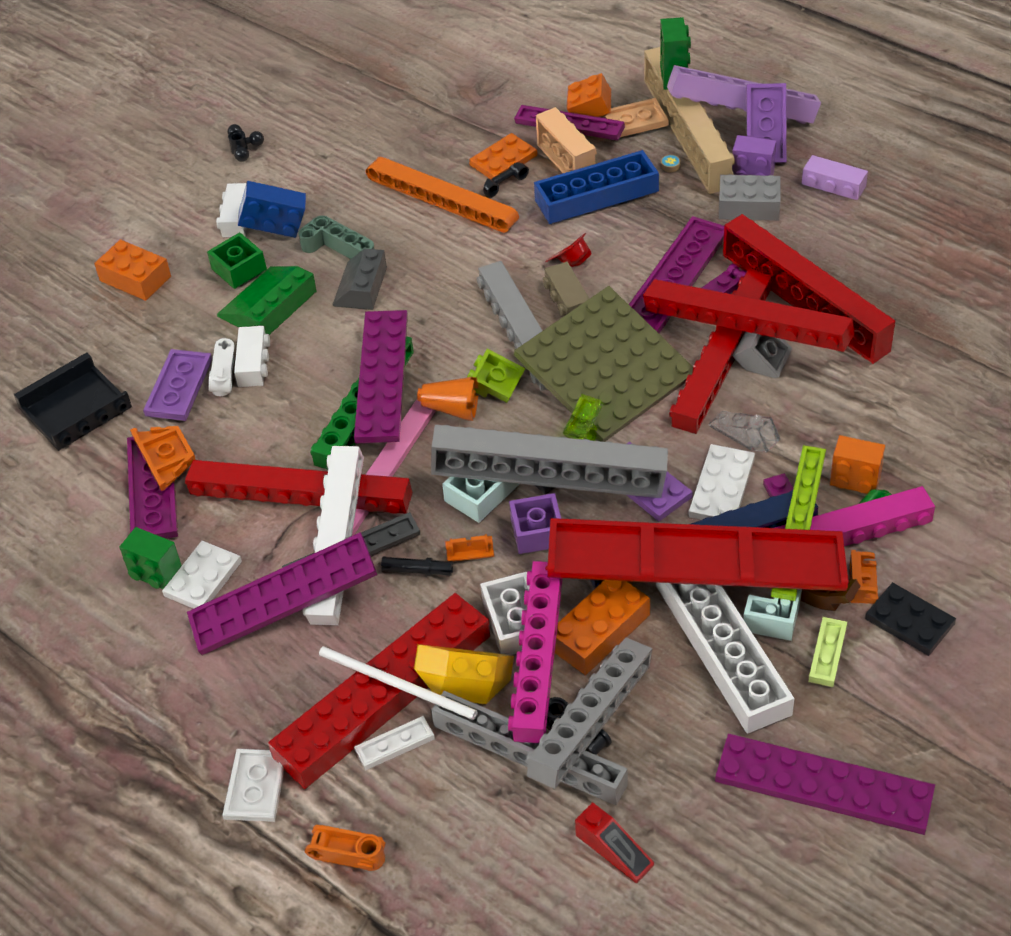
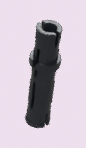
(420, 566)

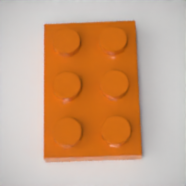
(502, 155)

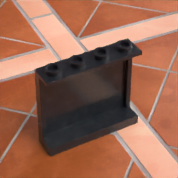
(71, 401)

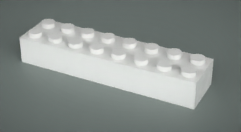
(730, 653)

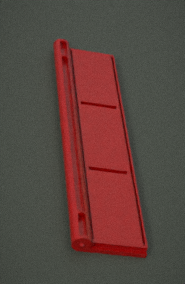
(697, 554)

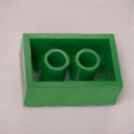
(673, 46)

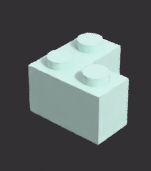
(772, 616)

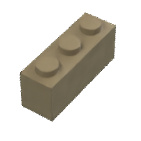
(564, 287)

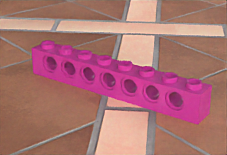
(543, 594)

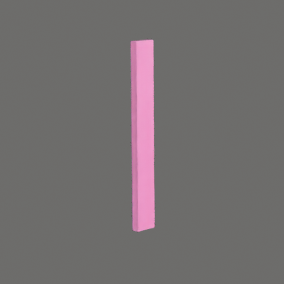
(395, 452)

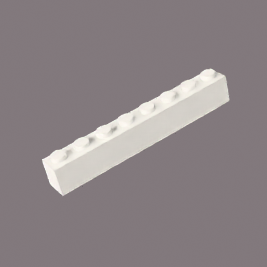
(336, 519)

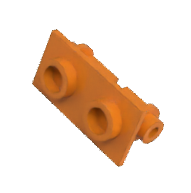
(463, 549)

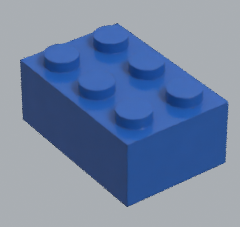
(271, 209)

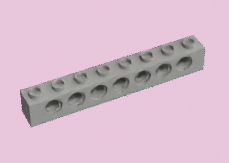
(588, 713)
(490, 731)

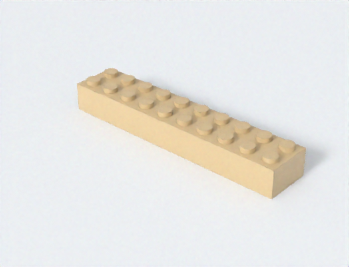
(691, 127)

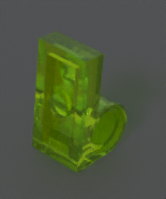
(582, 419)

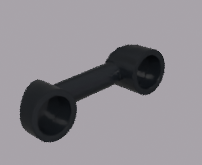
(517, 170)

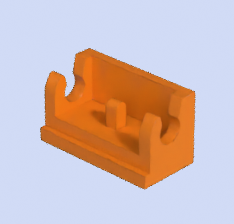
(866, 575)

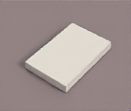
(253, 786)

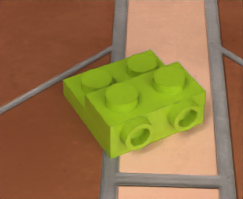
(496, 375)

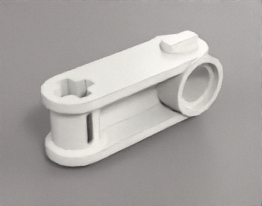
(222, 368)

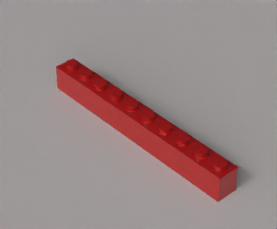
(749, 315)
(715, 362)
(291, 486)

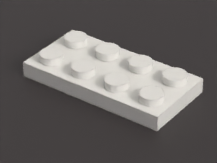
(721, 482)

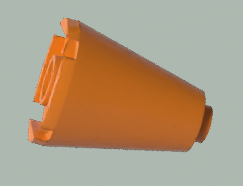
(451, 397)

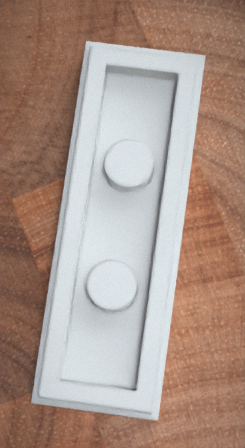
(394, 743)

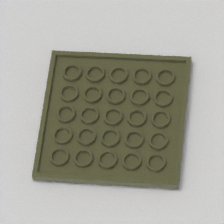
(607, 355)

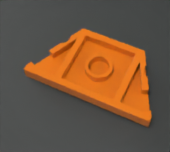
(164, 452)

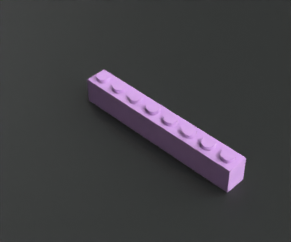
(732, 93)

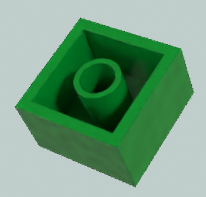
(237, 260)
(150, 558)

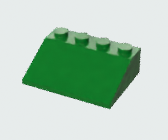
(270, 298)

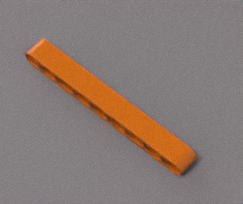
(442, 194)

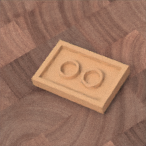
(639, 116)

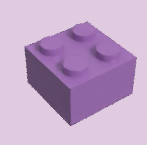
(754, 156)
(532, 521)

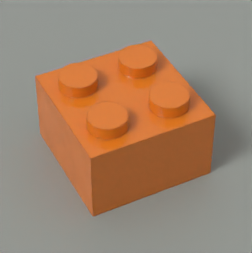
(590, 96)
(857, 464)

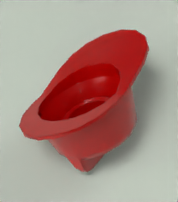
(575, 253)

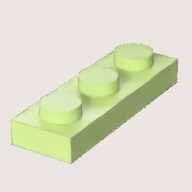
(827, 652)

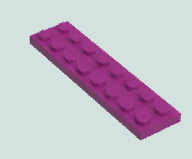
(381, 377)
(281, 593)
(826, 783)

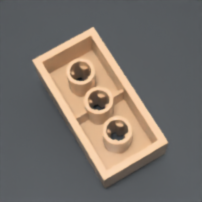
(563, 142)

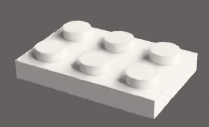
(202, 575)

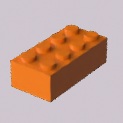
(600, 623)

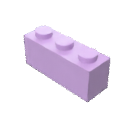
(834, 177)

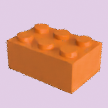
(133, 269)

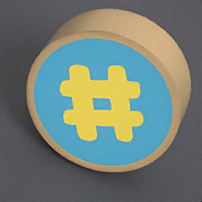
(670, 163)

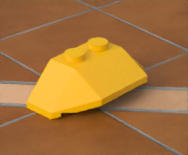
(462, 672)

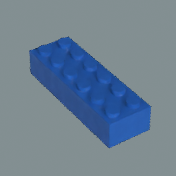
(596, 186)

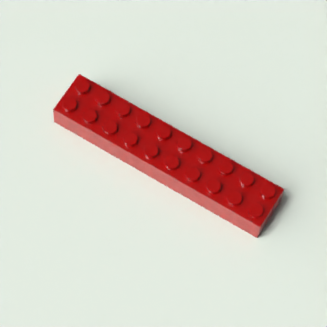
(807, 285)
(364, 703)

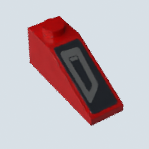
(612, 842)

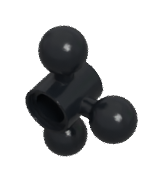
(239, 142)

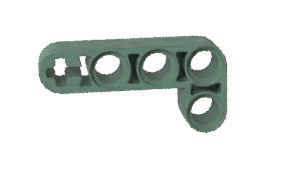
(334, 235)

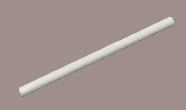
(398, 683)

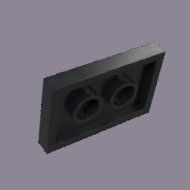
(910, 618)

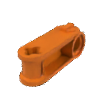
(346, 847)

